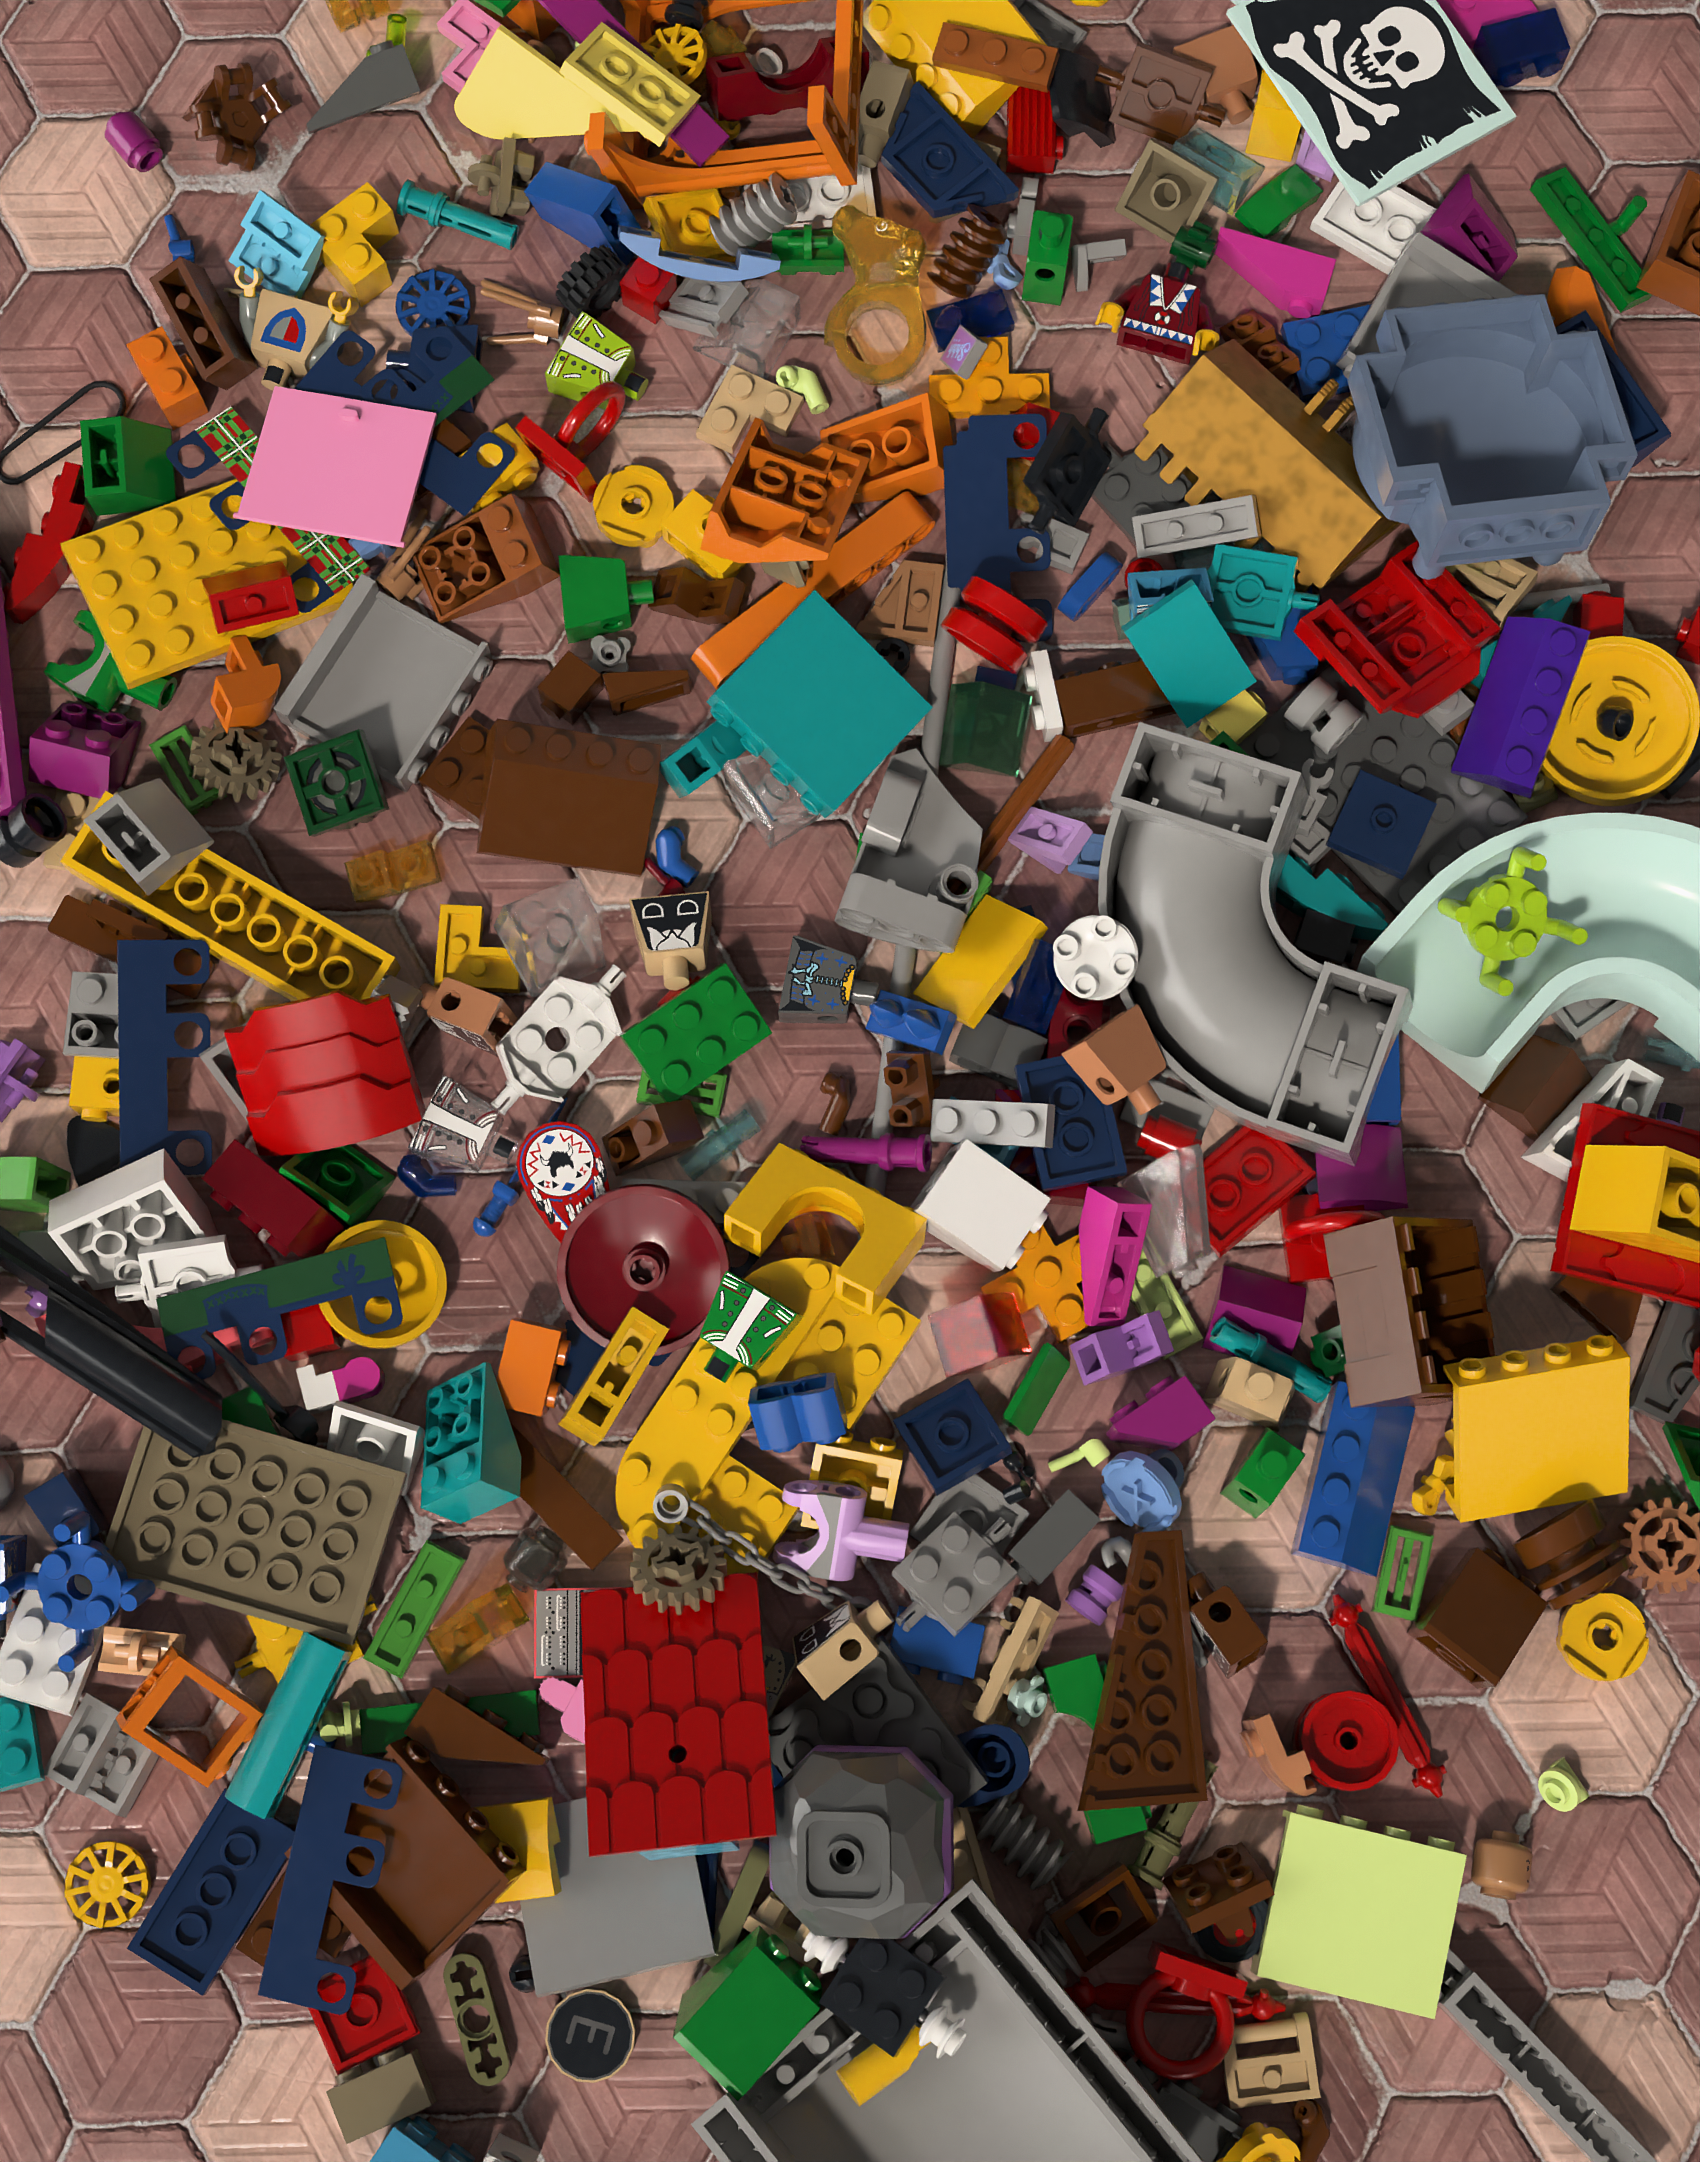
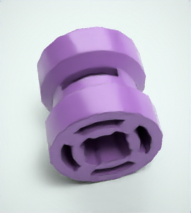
(1095, 1595)

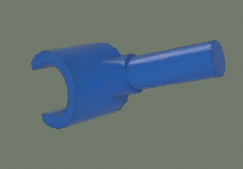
(177, 246)

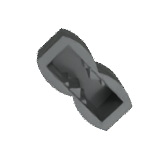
(996, 1048)

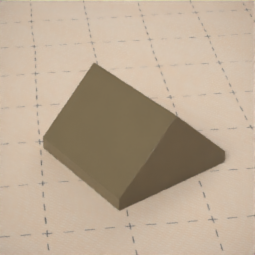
(1167, 192)

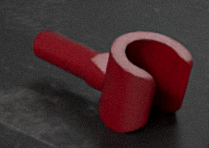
(670, 886)

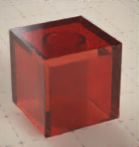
(979, 1334)

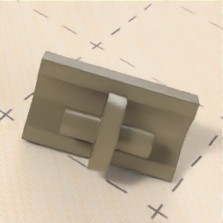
(507, 165)

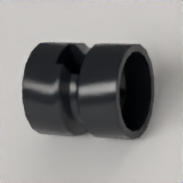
(30, 830)

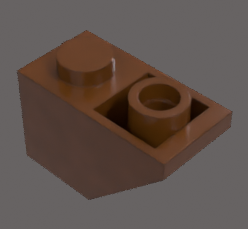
(652, 1136)

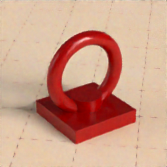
(561, 452)
(1303, 1230)
(1196, 1979)

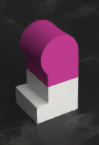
(353, 1383)

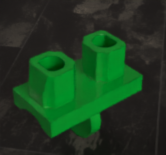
(808, 251)

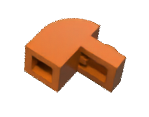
(249, 690)

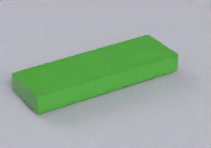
(414, 1609)

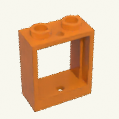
(154, 1693)

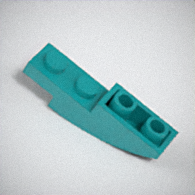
(1328, 895)

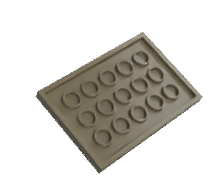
(258, 1527)

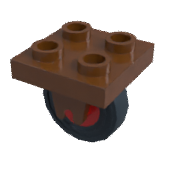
(1223, 1902)

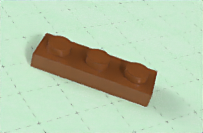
(995, 57)

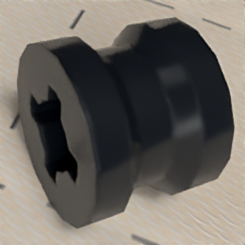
(686, 13)

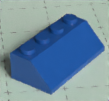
(1352, 1483)

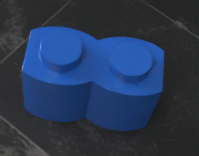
(798, 1412)

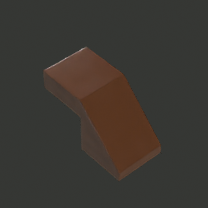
(693, 598)

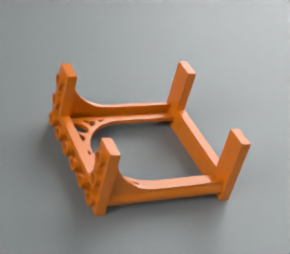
(832, 122)

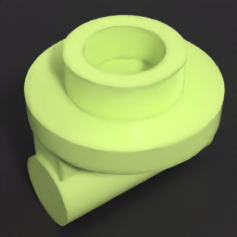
(340, 1724)
(1561, 1786)

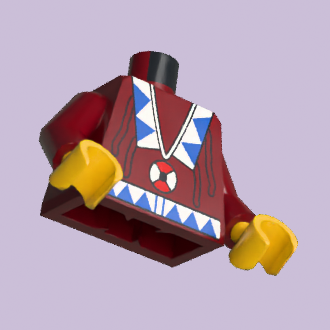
(1162, 317)

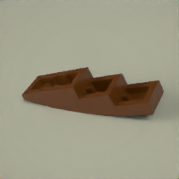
(564, 1507)

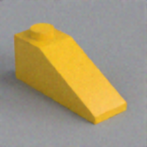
(613, 1377)

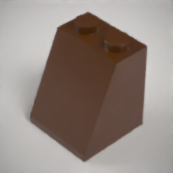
(1479, 1618)

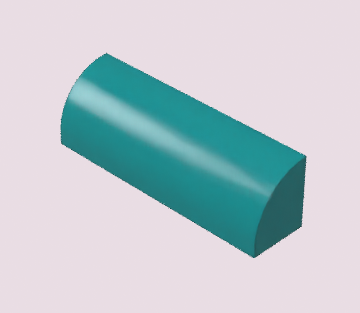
(287, 1725)

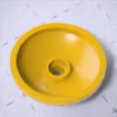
(418, 1280)

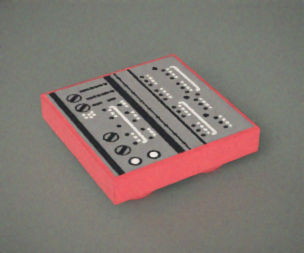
(558, 1632)

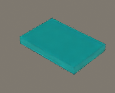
(1189, 653)

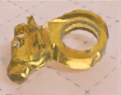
(887, 278)

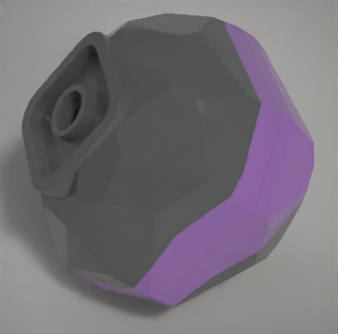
(862, 1841)

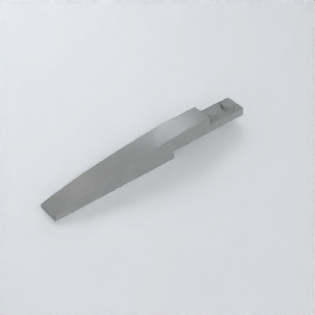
(1534, 2067)

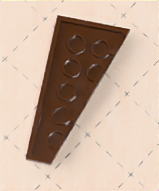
(1148, 1712)

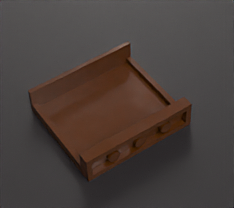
(436, 1868)

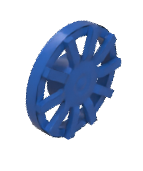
(432, 304)

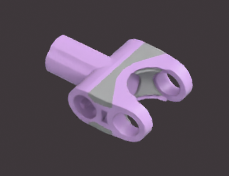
(841, 1533)

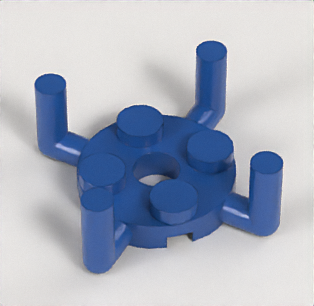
(62, 1599)

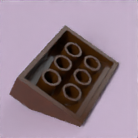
(567, 797)

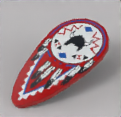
(561, 1172)

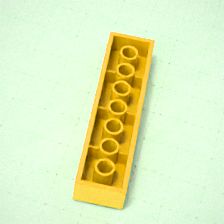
(242, 922)

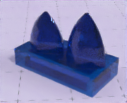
(982, 314)
(1036, 990)

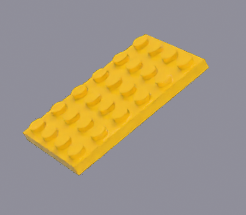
(149, 590)

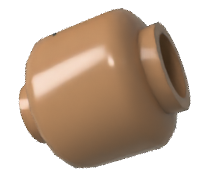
(1501, 1865)

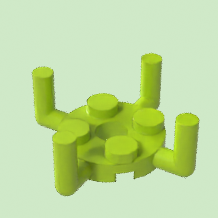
(1527, 924)

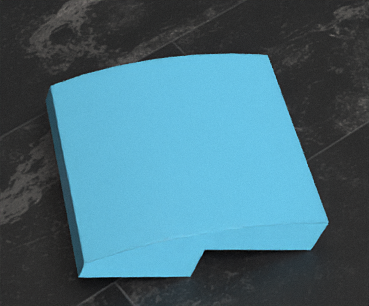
(278, 245)

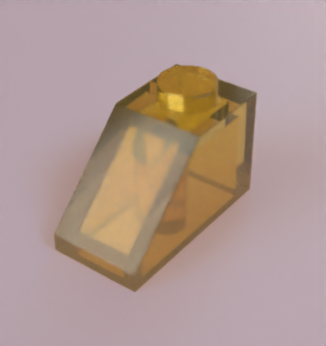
(477, 1628)

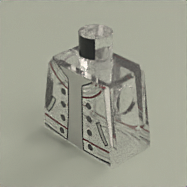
(461, 1130)

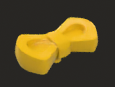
(1427, 1497)

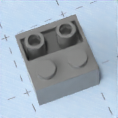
(149, 833)
(93, 1016)

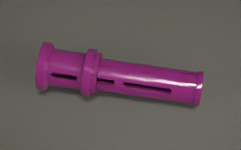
(886, 1151)

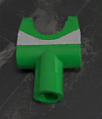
(99, 680)

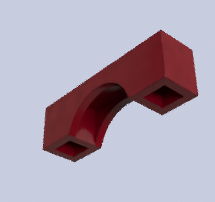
(742, 91)

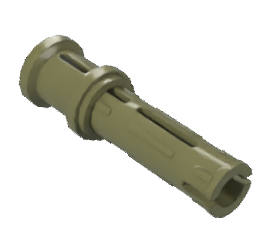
(1163, 1841)

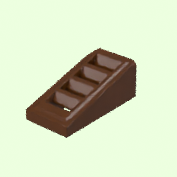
(644, 688)

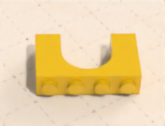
(795, 1185)

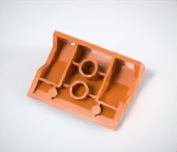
(782, 501)

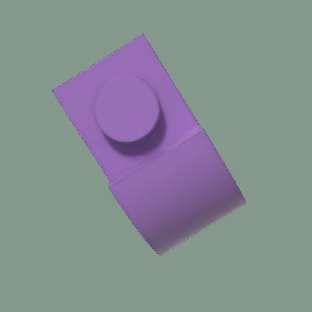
(1122, 1348)

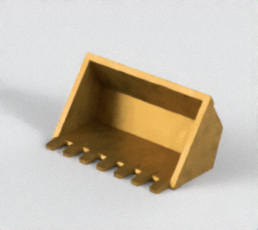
(1259, 439)

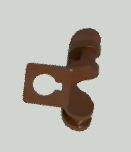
(235, 116)

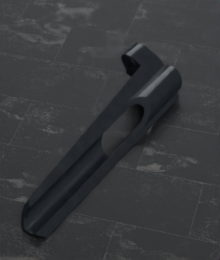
(112, 1356)

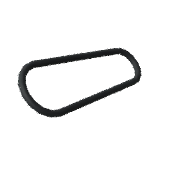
(48, 418)

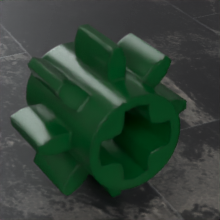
(1194, 246)

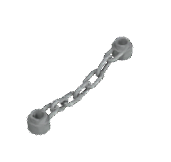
(676, 1513)

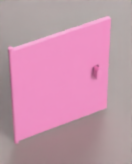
(337, 472)

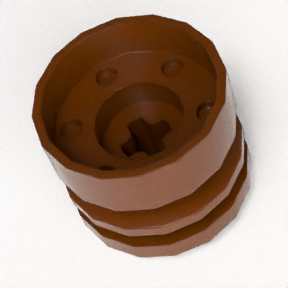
(1572, 1555)

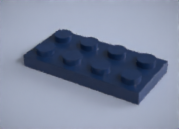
(213, 1894)

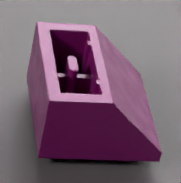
(1473, 229)
(82, 750)
(1164, 1421)

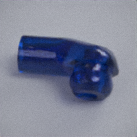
(421, 1182)

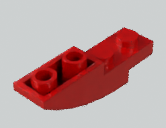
(40, 561)

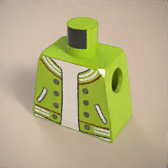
(591, 357)

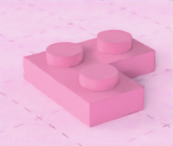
(472, 32)

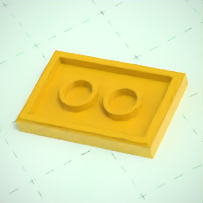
(984, 961)

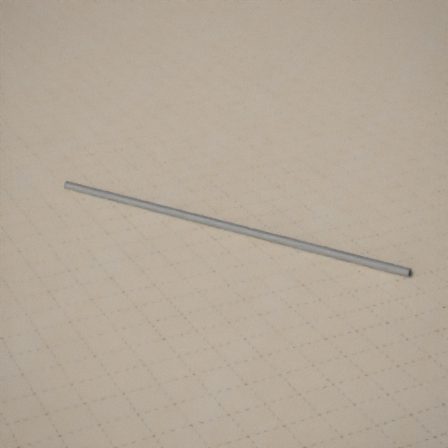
(905, 956)

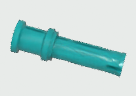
(441, 211)

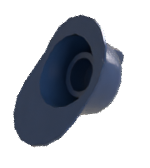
(1001, 1757)

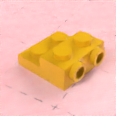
(865, 1465)

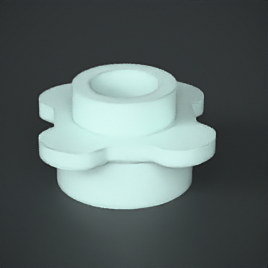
(1027, 1699)

